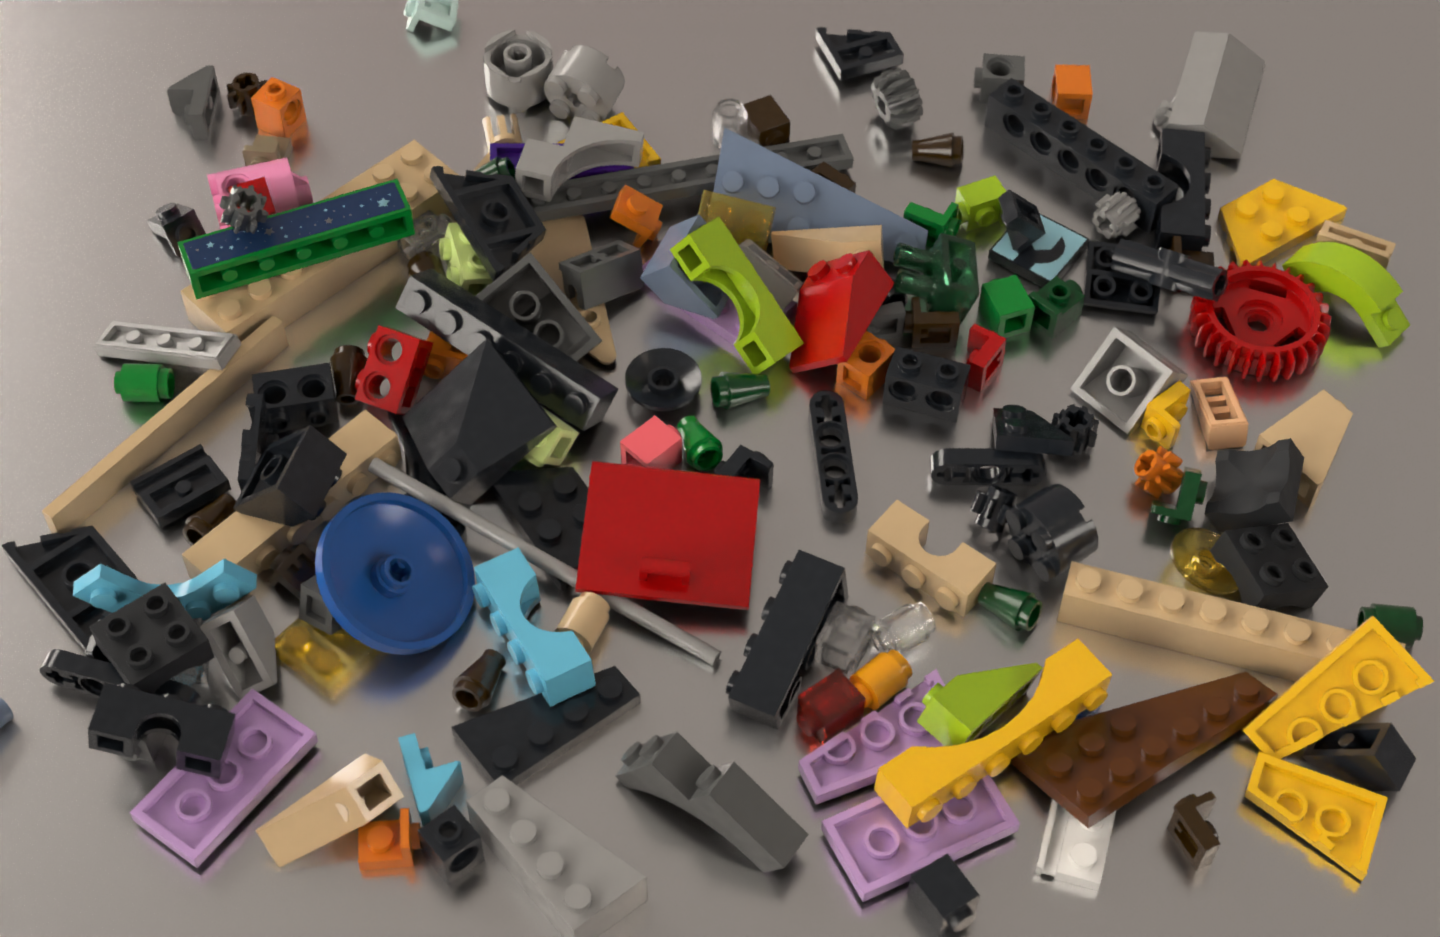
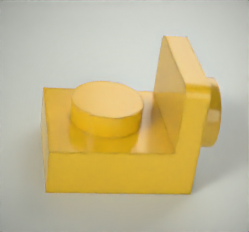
(1164, 413)

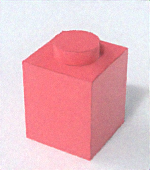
(652, 445)

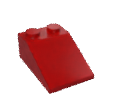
(837, 309)

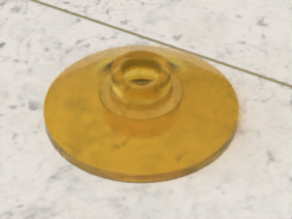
(1197, 565)

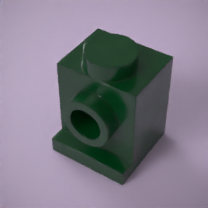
(1059, 300)

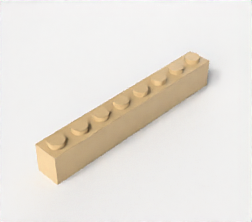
(1195, 623)

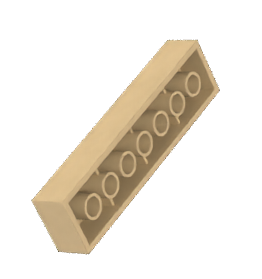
(301, 290)

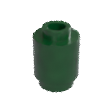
(1397, 620)

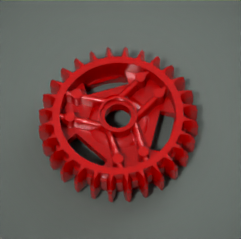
(1276, 301)

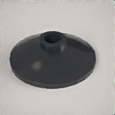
(663, 368)

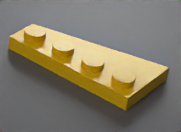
(1348, 683)

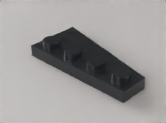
(532, 734)

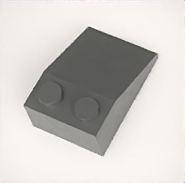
(539, 305)

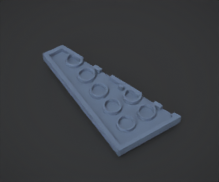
(803, 196)

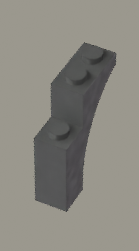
(716, 795)

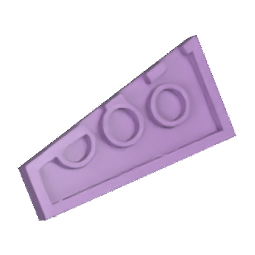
(854, 757)

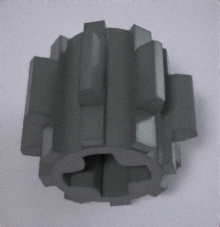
(247, 200)

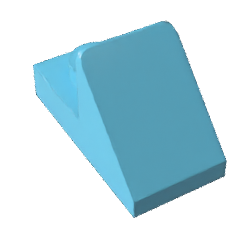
(430, 785)

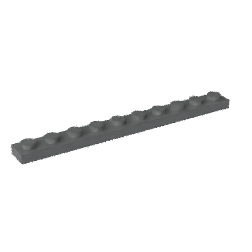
(676, 178)

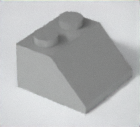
(1125, 378)

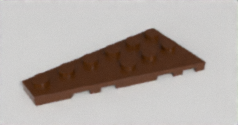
(1129, 749)

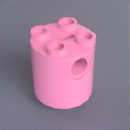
(285, 187)

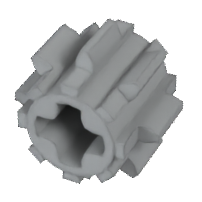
(1116, 215)

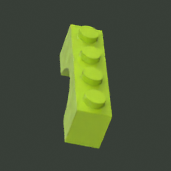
(716, 258)

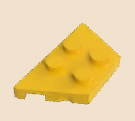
(1274, 220)

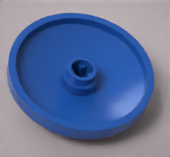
(394, 573)

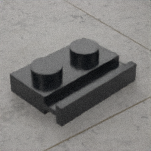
(180, 485)

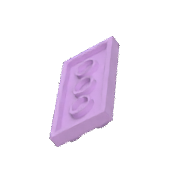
(200, 811)
(884, 853)

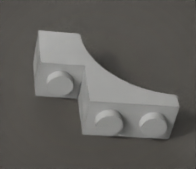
(587, 145)

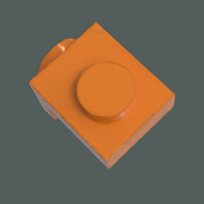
(637, 214)

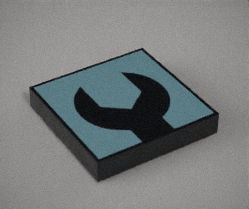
(1046, 257)

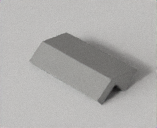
(1218, 92)

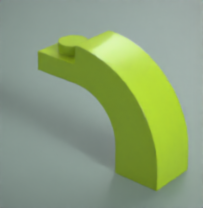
(1358, 281)

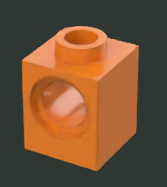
(1072, 90)
(278, 108)
(866, 366)

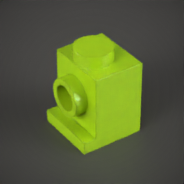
(980, 203)

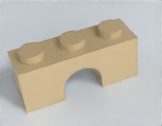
(950, 579)

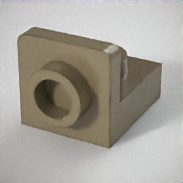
(267, 149)

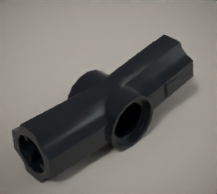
(1169, 269)

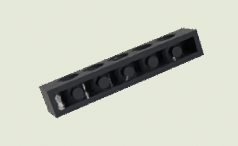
(1076, 151)

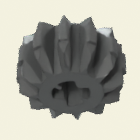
(897, 98)

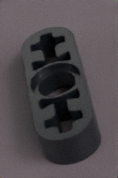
(963, 466)

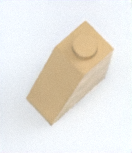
(1317, 432)

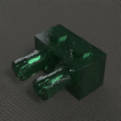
(948, 274)

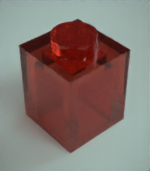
(829, 707)

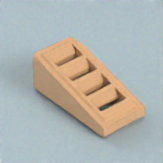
(1219, 416)

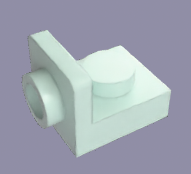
(435, 12)

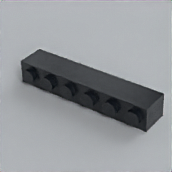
(543, 369)

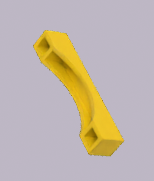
(928, 777)

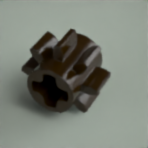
(242, 90)

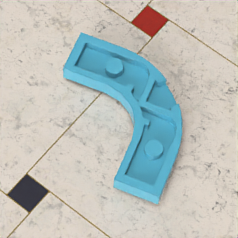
(199, 596)

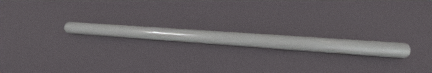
(540, 559)

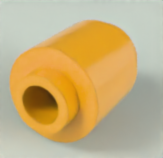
(882, 678)

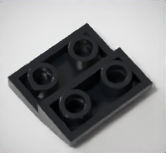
(1113, 288)

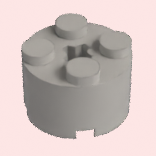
(517, 68)
(583, 85)

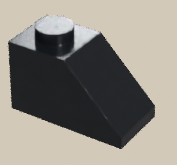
(1364, 756)

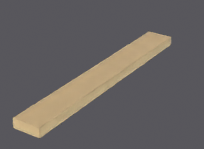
(164, 429)

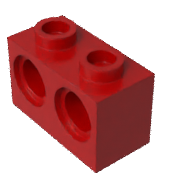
(403, 374)

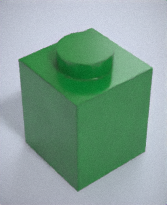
(1006, 306)

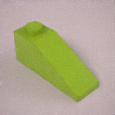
(974, 702)

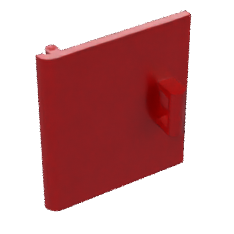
(668, 535)

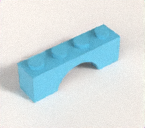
(553, 660)

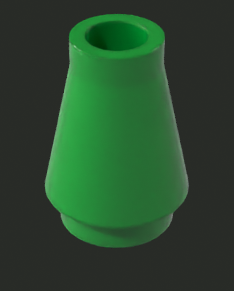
(700, 445)

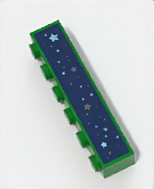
(297, 238)

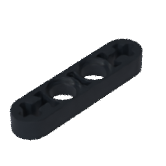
(829, 456)
(90, 674)

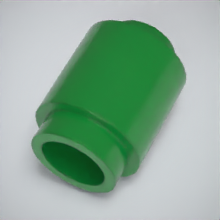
(144, 382)

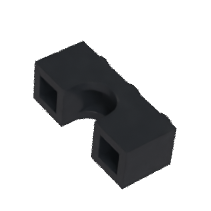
(129, 714)

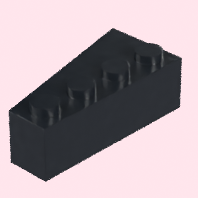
(786, 639)

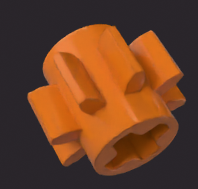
(1158, 472)

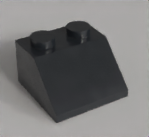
(292, 478)

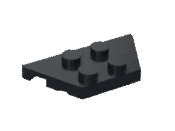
(491, 215)
(547, 510)
(56, 564)

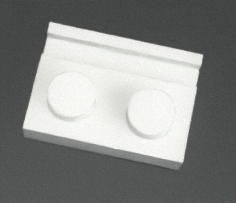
(1072, 850)

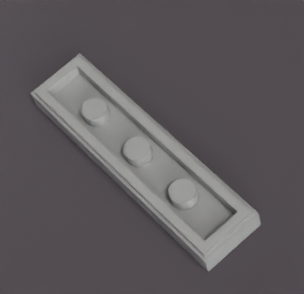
(167, 345)

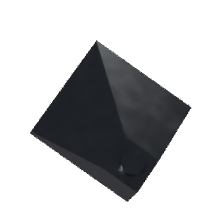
(476, 424)

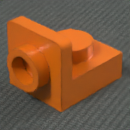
(388, 843)

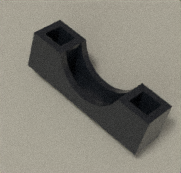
(1183, 160)

